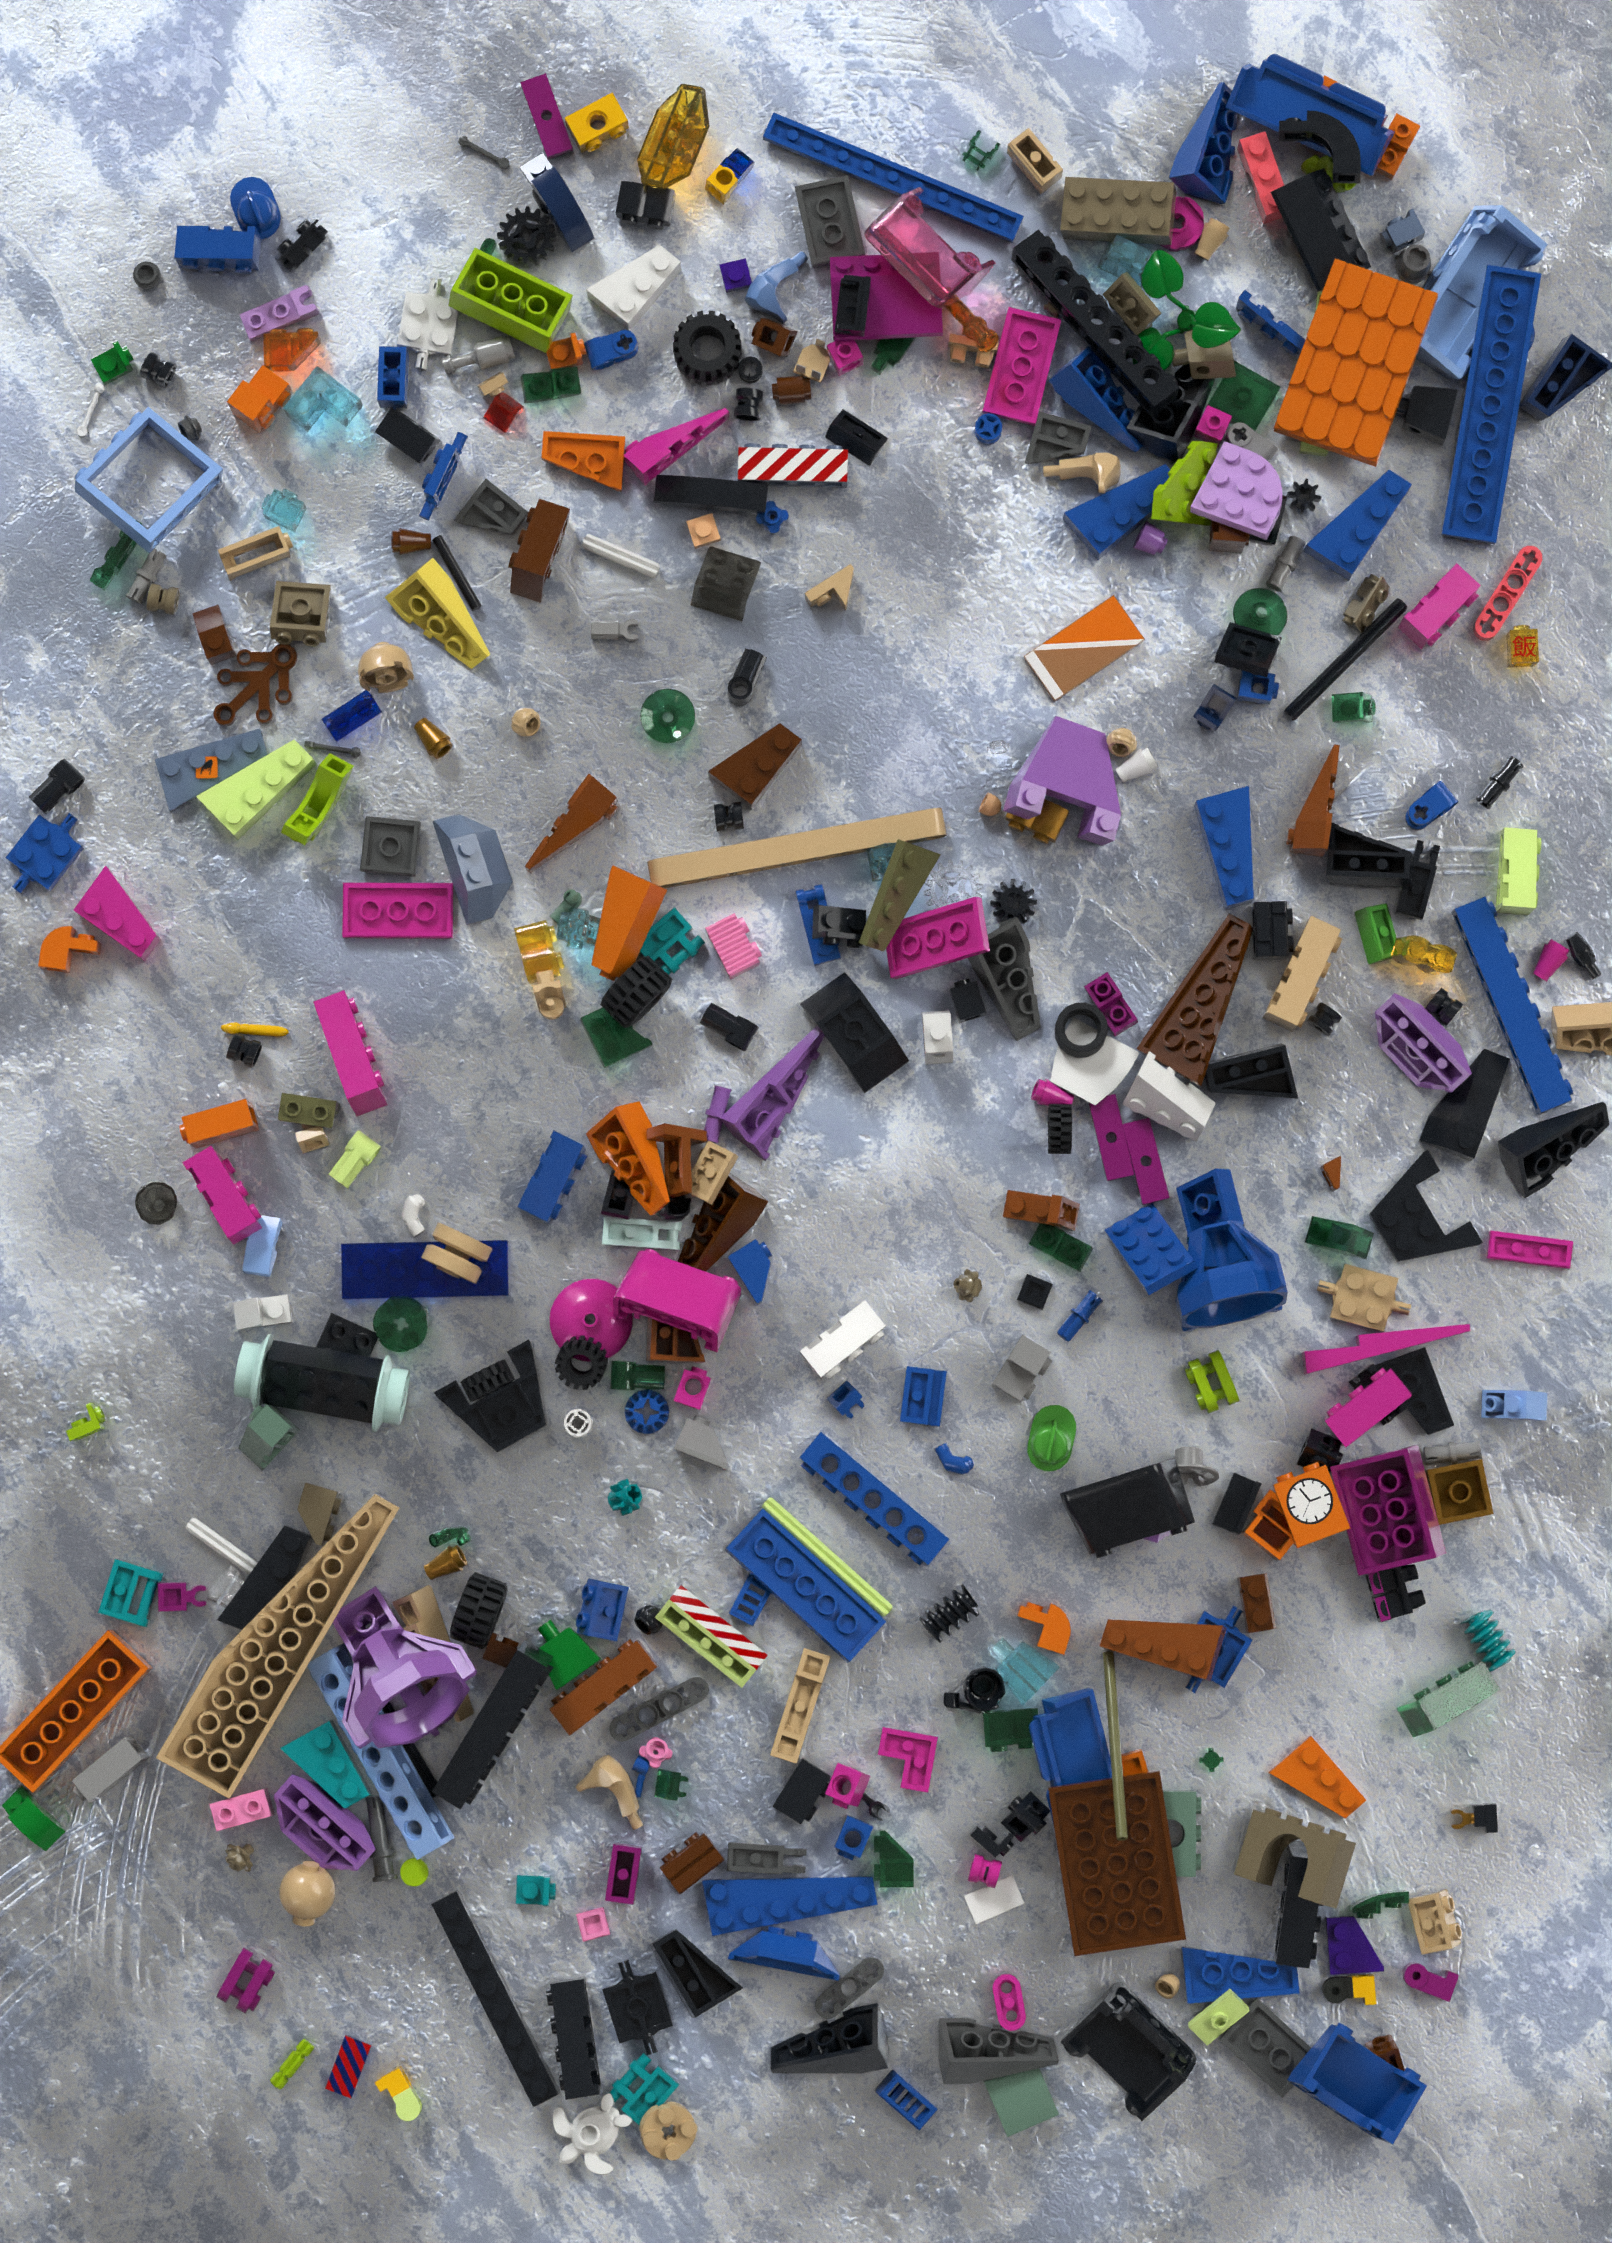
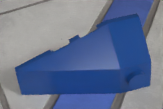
(1091, 390)

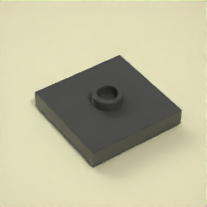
(390, 846)

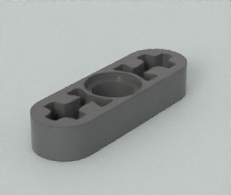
(828, 1995)

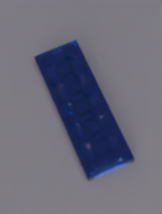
(399, 1270)

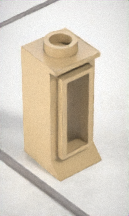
(275, 535)

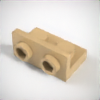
(711, 1171)
(1435, 1922)

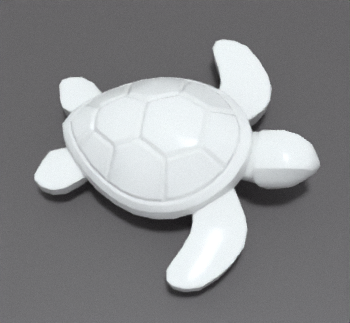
(590, 2134)

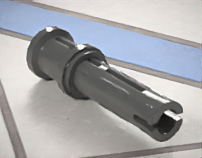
(383, 1854)

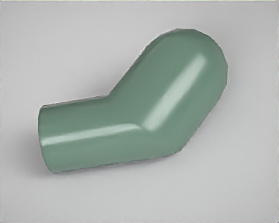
(571, 900)

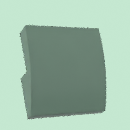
(1021, 2100)

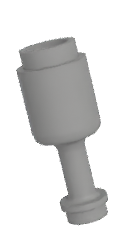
(485, 354)

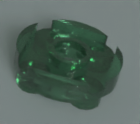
(410, 1336)

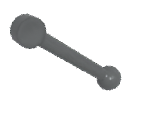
(503, 162)
(355, 751)

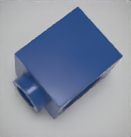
(859, 1826)

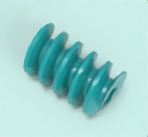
(1489, 1639)

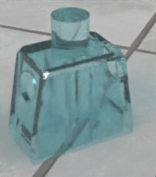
(1125, 256)
(1023, 1668)

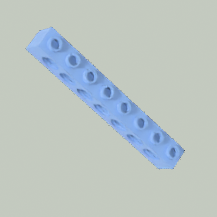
(391, 1760)

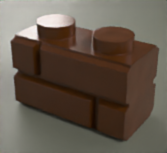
(1256, 1603)
(692, 1862)

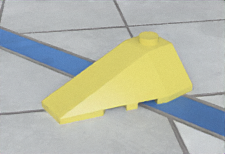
(436, 607)

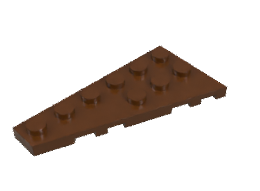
(1193, 1016)

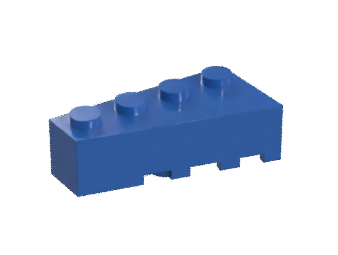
(1116, 514)
(1353, 532)
(1227, 837)

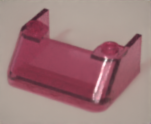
(922, 254)

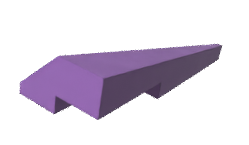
(760, 1111)

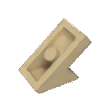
(838, 584)

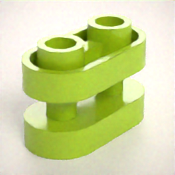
(1197, 1374)

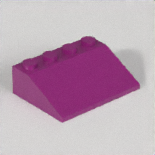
(893, 304)
(1388, 1510)

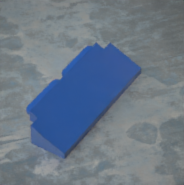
(1288, 90)
(1070, 1740)

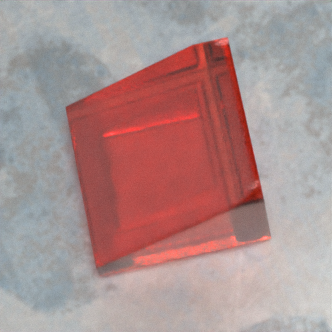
(503, 411)

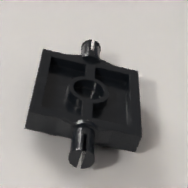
(637, 2007)

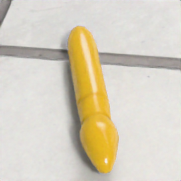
(254, 1029)

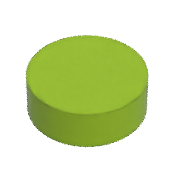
(414, 1872)

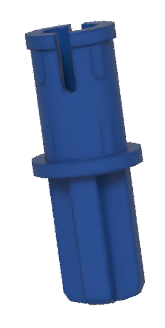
(1079, 1316)

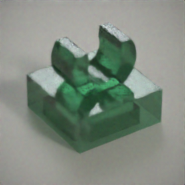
(668, 1784)

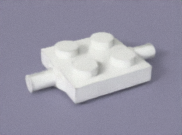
(427, 324)

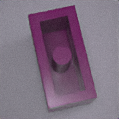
(623, 1873)

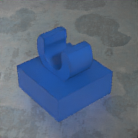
(845, 1398)

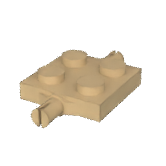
(1363, 1297)

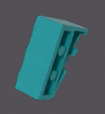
(329, 1763)

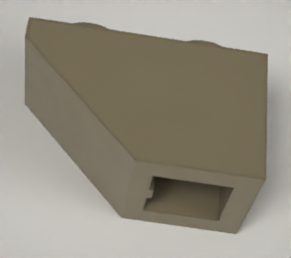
(317, 1511)

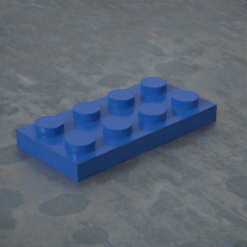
(1150, 1249)

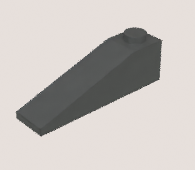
(1008, 976)
(982, 2053)

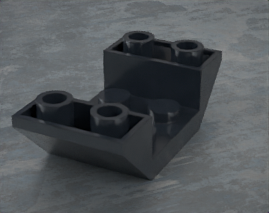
(855, 1032)

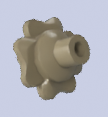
(968, 1285)
(239, 1858)

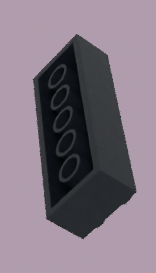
(490, 1729)

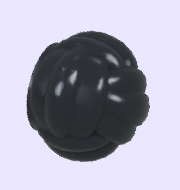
(646, 1620)

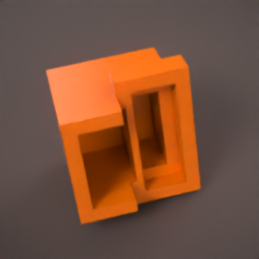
(1269, 1527)

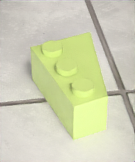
(1517, 871)

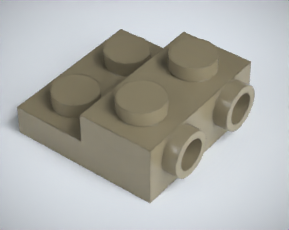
(300, 613)

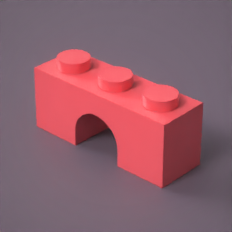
(1262, 167)

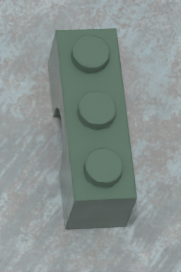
(1183, 1807)

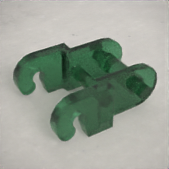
(989, 155)

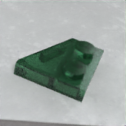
(610, 1039)

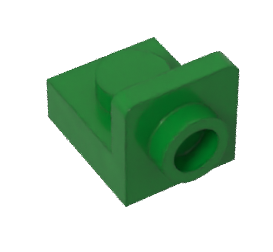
(113, 363)

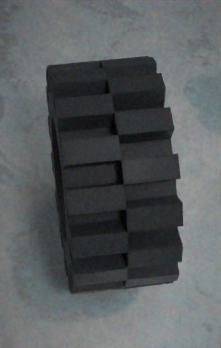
(1059, 1129)
(585, 1348)
(487, 1380)

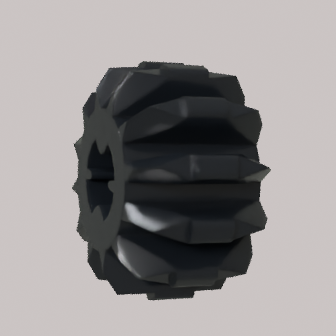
(1003, 900)

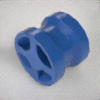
(986, 424)

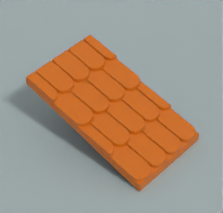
(1355, 362)

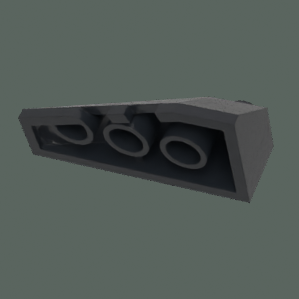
(1462, 1115)
(1541, 1148)
(844, 2046)

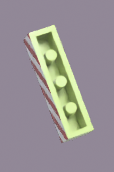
(711, 1636)

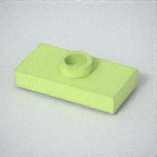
(1218, 2017)

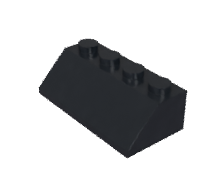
(1319, 225)

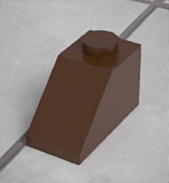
(214, 635)

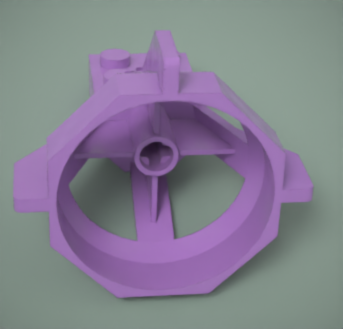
(392, 1663)

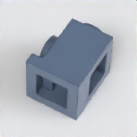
(1402, 232)

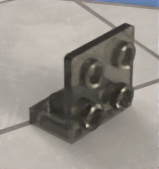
(725, 583)

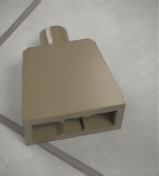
(1205, 362)

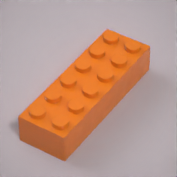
(73, 1710)

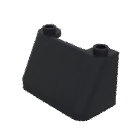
(1129, 1507)
(1132, 2049)

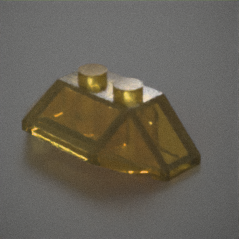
(674, 138)

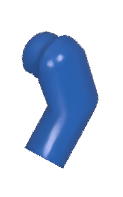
(954, 1463)

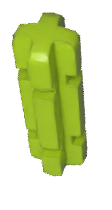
(291, 2064)

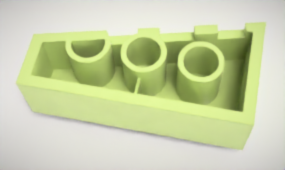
(257, 788)

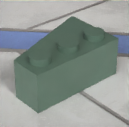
(266, 1435)

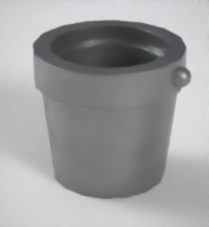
(1413, 264)

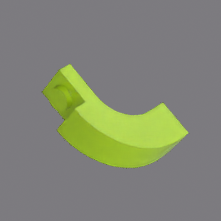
(319, 800)

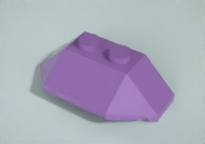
(1420, 1045)
(322, 1825)

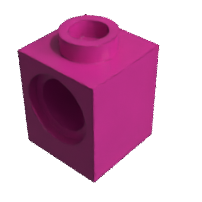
(845, 356)
(1212, 425)
(693, 1401)
(858, 1785)

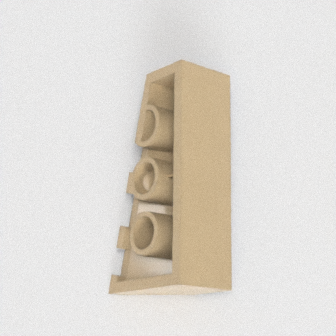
(1583, 1027)

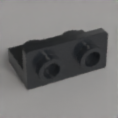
(838, 925)

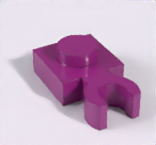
(174, 1596)

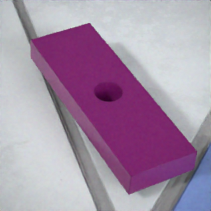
(541, 103)
(1114, 1155)
(1149, 1178)

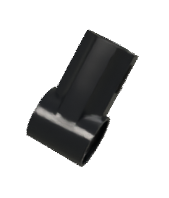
(746, 675)
(62, 781)
(734, 1029)

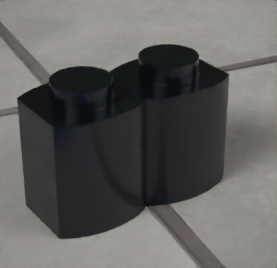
(645, 204)

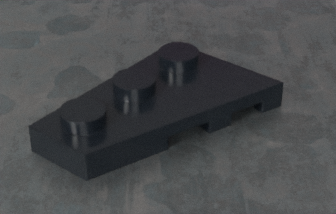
(1427, 1399)

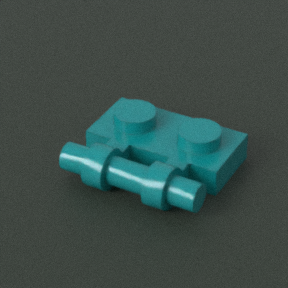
(665, 935)
(654, 2090)

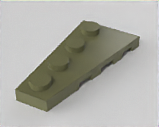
(900, 886)

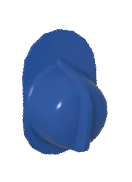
(255, 206)

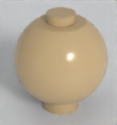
(307, 1892)

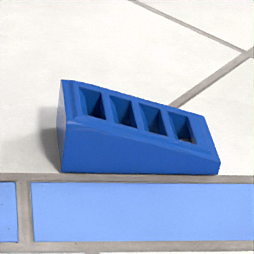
(739, 1600)
(888, 2084)

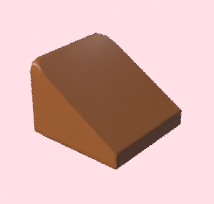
(1331, 1173)

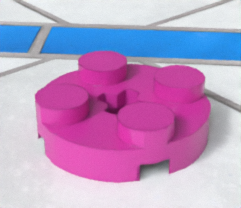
(1192, 225)

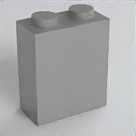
(109, 1769)

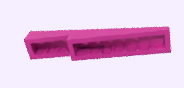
(1376, 1344)

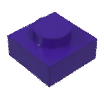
(735, 275)

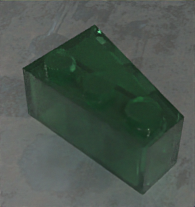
(1448, 1698)

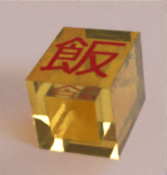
(1522, 647)

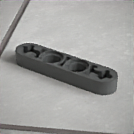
(660, 1711)

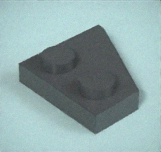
(1056, 439)
(492, 510)

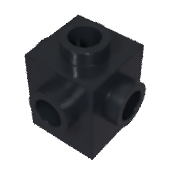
(1321, 1449)
(1025, 1816)

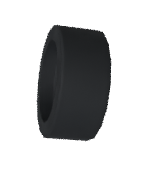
(1081, 1050)

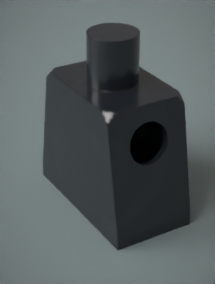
(1428, 412)

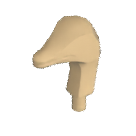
(1101, 467)
(611, 1775)

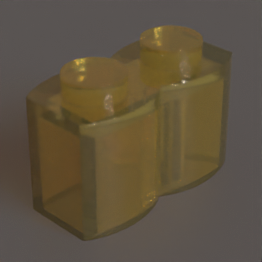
(537, 949)
(1427, 957)

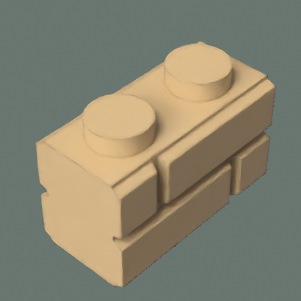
(1034, 161)

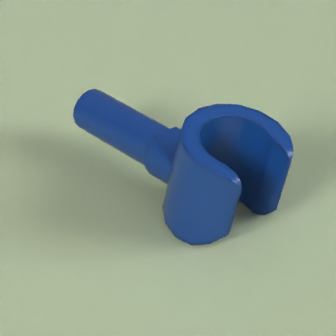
(641, 1766)

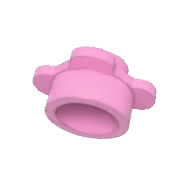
(658, 1745)

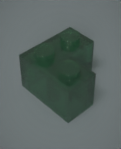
(1007, 1728)

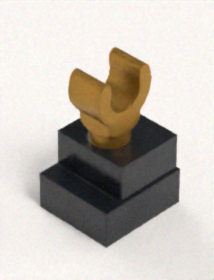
(1483, 1816)

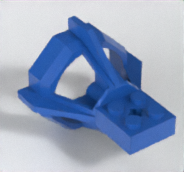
(1235, 1269)

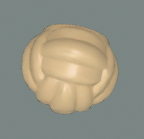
(525, 722)
(1121, 742)

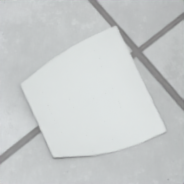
(1094, 1075)

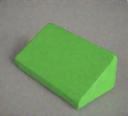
(1376, 932)

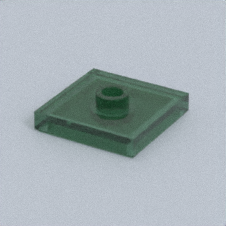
(1245, 396)

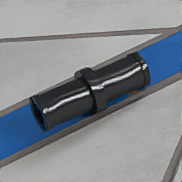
(1499, 782)

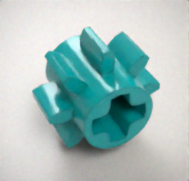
(624, 1497)

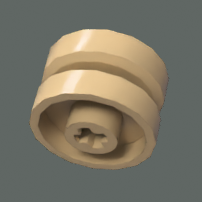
(456, 1254)

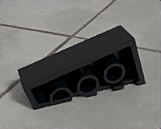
(575, 2038)

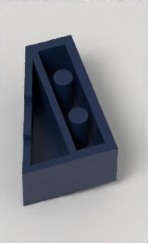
(1564, 376)

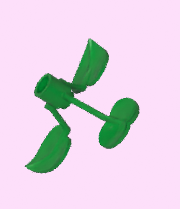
(1210, 323)

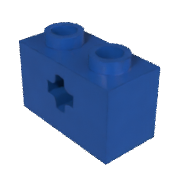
(393, 377)

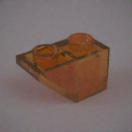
(288, 350)

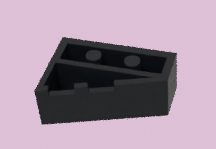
(692, 1974)

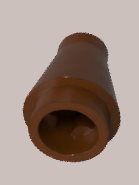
(409, 541)

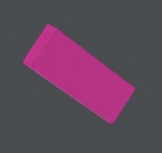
(1529, 1249)

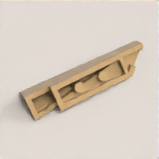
(422, 1616)

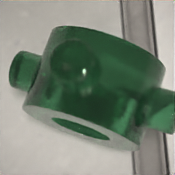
(488, 246)
(1211, 1759)

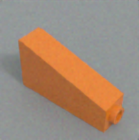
(625, 921)

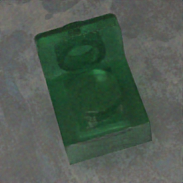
(1353, 707)

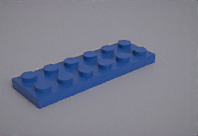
(805, 1585)

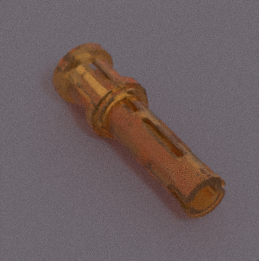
(974, 326)

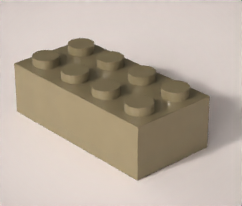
(1112, 207)

